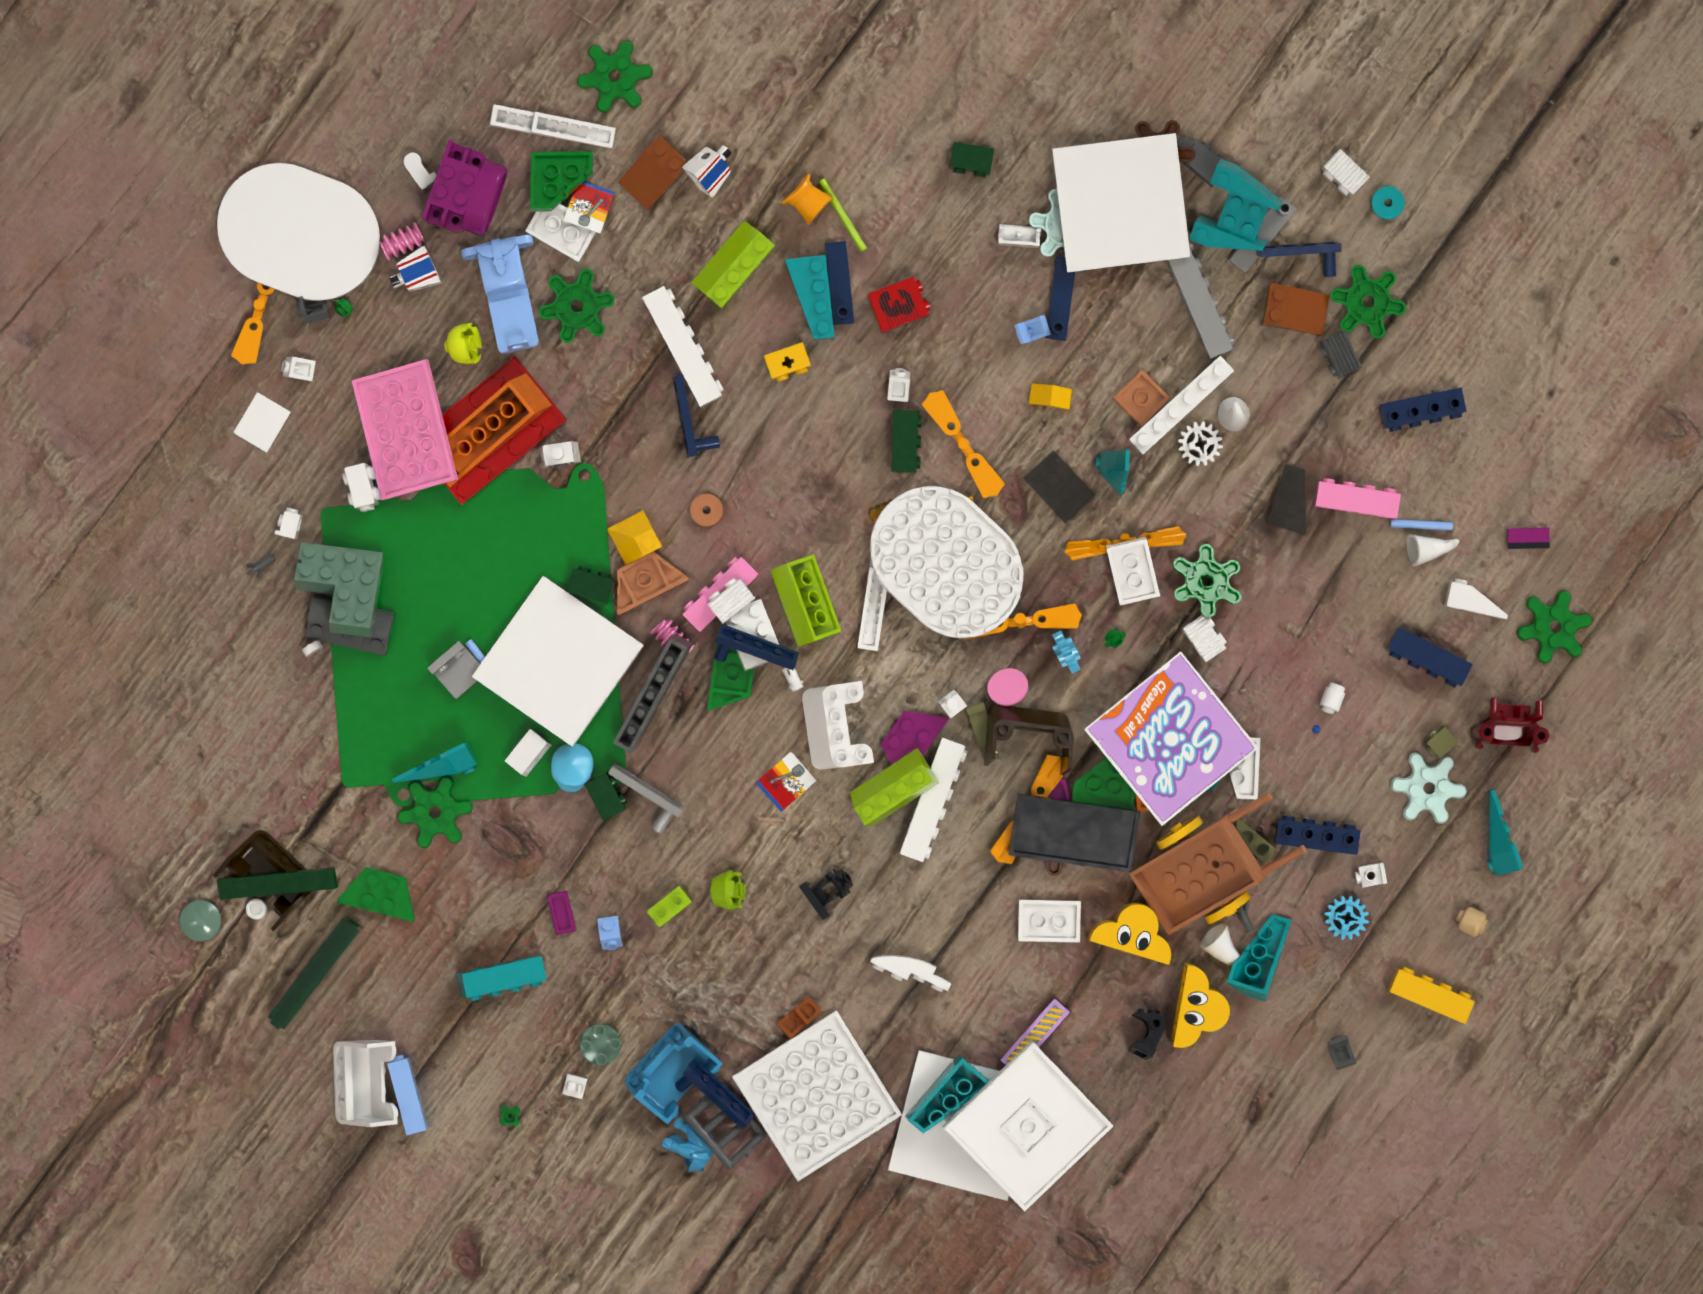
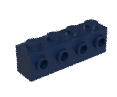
(1422, 408)
(1428, 656)
(1317, 836)

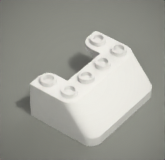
(829, 729)
(361, 1083)

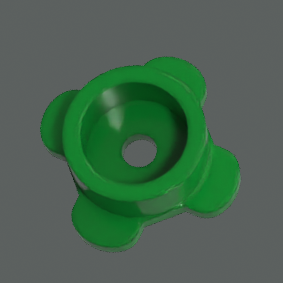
(343, 308)
(1114, 638)
(514, 1121)

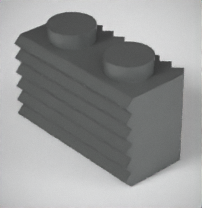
(1340, 355)

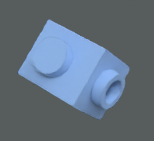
(1032, 329)
(609, 933)

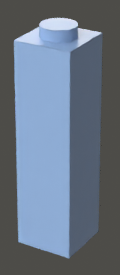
(407, 1095)

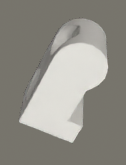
(414, 165)

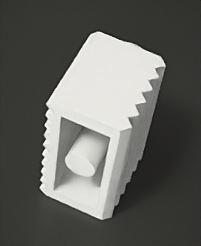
(1344, 173)
(731, 600)
(1204, 638)

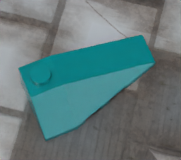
(1114, 468)
(450, 762)
(1500, 851)
(1258, 963)

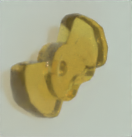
(874, 511)

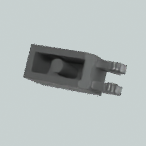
(1204, 161)

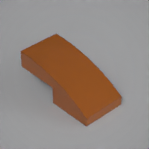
(798, 1017)

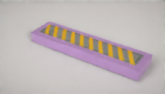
(1039, 1029)

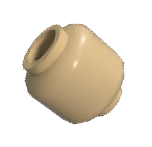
(1472, 922)

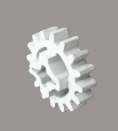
(1197, 433)

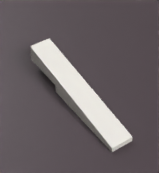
(552, 126)
(872, 613)

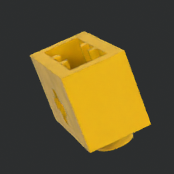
(776, 359)

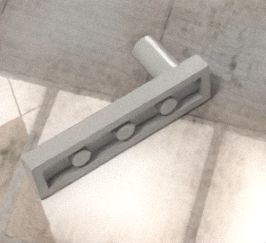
(1271, 225)
(670, 806)

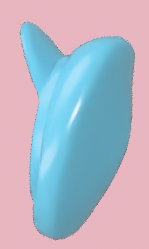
(571, 767)

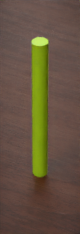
(843, 216)

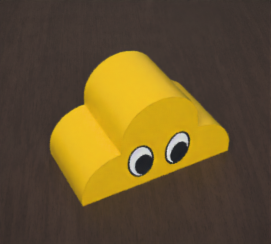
(1133, 932)
(1197, 1008)

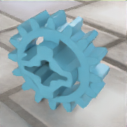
(1066, 652)
(1344, 927)

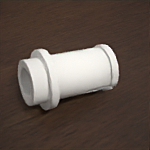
(793, 679)

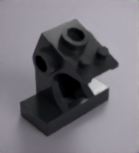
(816, 896)
(1146, 1048)

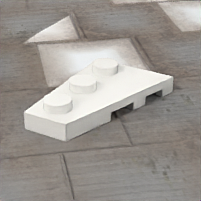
(1246, 775)

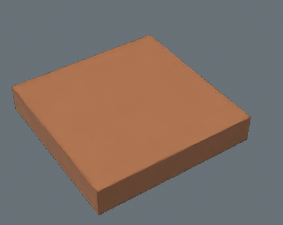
(1141, 398)

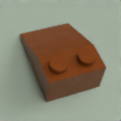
(653, 173)
(1295, 309)

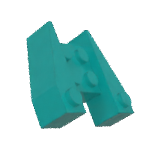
(1241, 214)

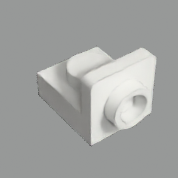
(298, 368)
(899, 385)

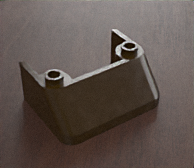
(1004, 719)
(265, 855)

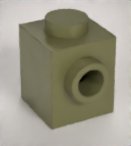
(1439, 742)

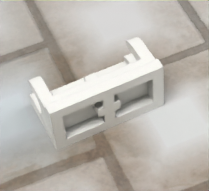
(1019, 236)
(528, 753)

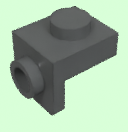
(313, 311)
(1341, 1052)

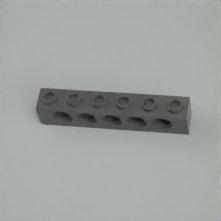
(653, 693)

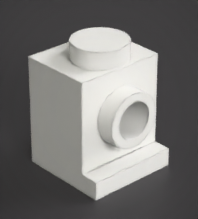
(289, 523)
(952, 703)
(1379, 874)

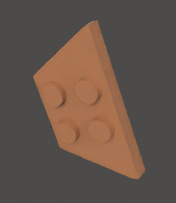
(645, 580)

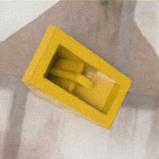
(1050, 396)

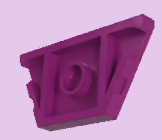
(911, 732)

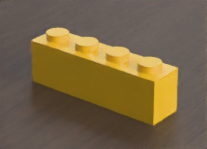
(1431, 995)

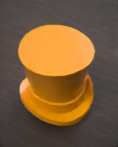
(807, 200)

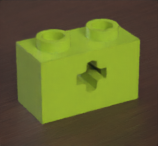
(669, 906)

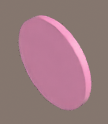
(1007, 687)

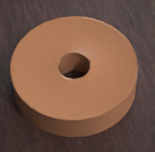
(702, 501)

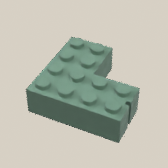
(349, 575)

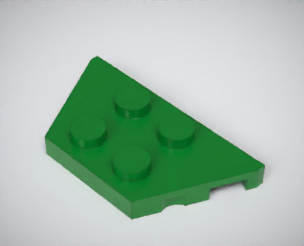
(729, 681)
(380, 893)

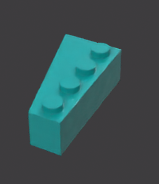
(812, 288)
(501, 977)
(947, 1094)

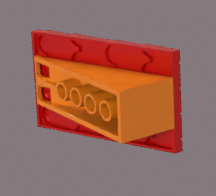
(497, 427)

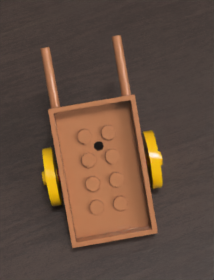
(1189, 881)

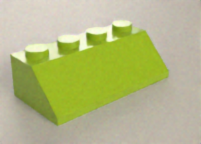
(733, 264)
(805, 600)
(893, 788)

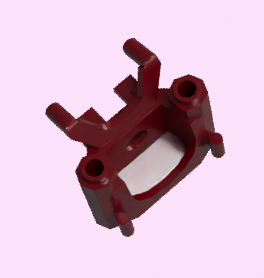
(1511, 726)

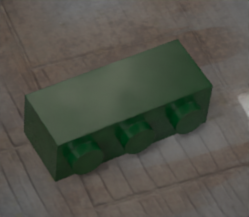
(905, 441)

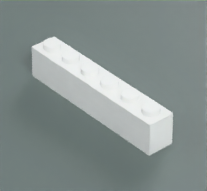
(682, 347)
(1180, 405)
(931, 803)

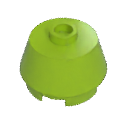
(728, 890)

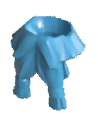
(694, 1152)

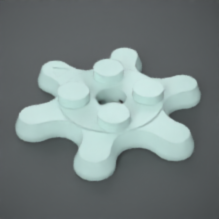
(1051, 224)
(1414, 784)

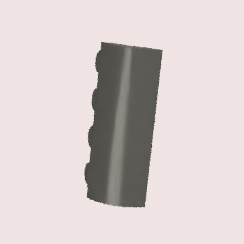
(319, 628)

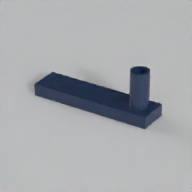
(1327, 248)
(839, 283)
(1060, 301)
(691, 444)
(755, 646)
(716, 1092)

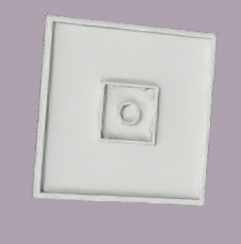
(1121, 202)
(558, 661)
(1028, 1126)
(935, 1153)

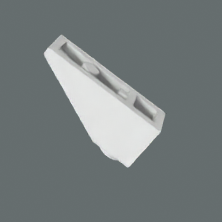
(1469, 599)

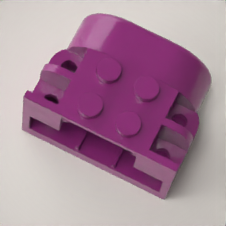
(464, 191)

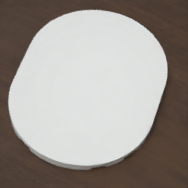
(298, 232)
(946, 562)

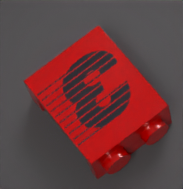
(898, 304)

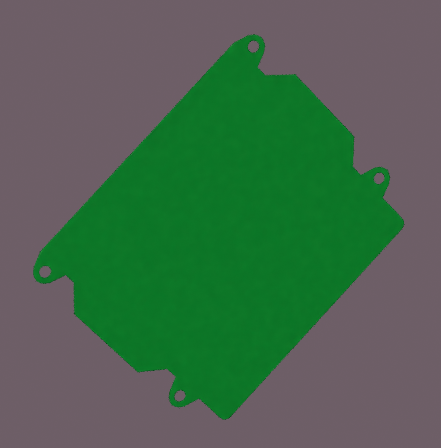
(453, 579)

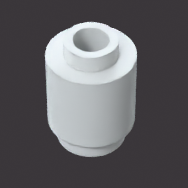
(1332, 698)

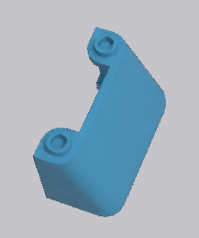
(656, 1073)

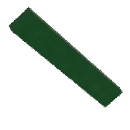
(277, 883)

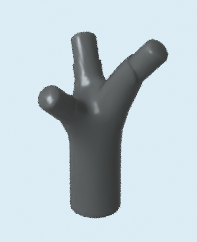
(260, 566)
(1243, 916)

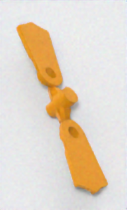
(249, 341)
(942, 412)
(1088, 548)
(1057, 617)
(1047, 778)

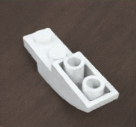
(903, 966)

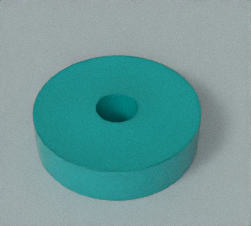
(1397, 203)

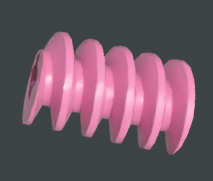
(402, 241)
(665, 632)

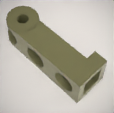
(978, 719)
(1255, 843)

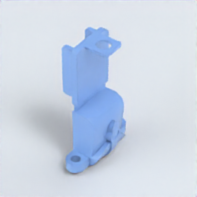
(506, 291)

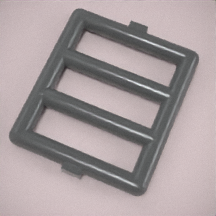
(717, 1147)

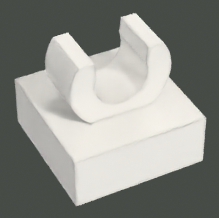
(575, 1086)

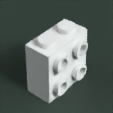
(362, 490)

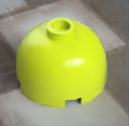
(463, 344)

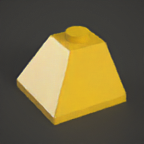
(634, 537)

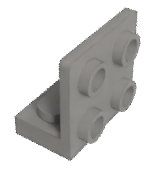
(455, 669)

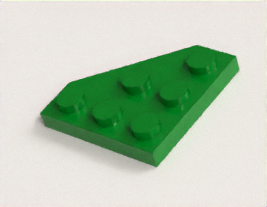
(556, 177)
(1103, 787)

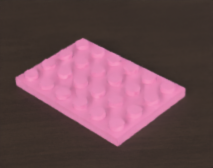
(404, 429)

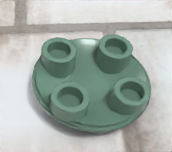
(200, 920)
(600, 1044)

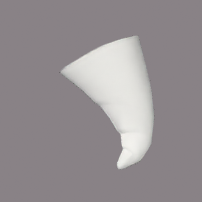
(1233, 414)
(1425, 549)
(1220, 945)

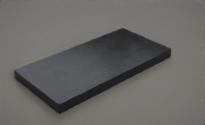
(1074, 832)

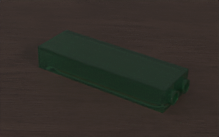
(315, 973)

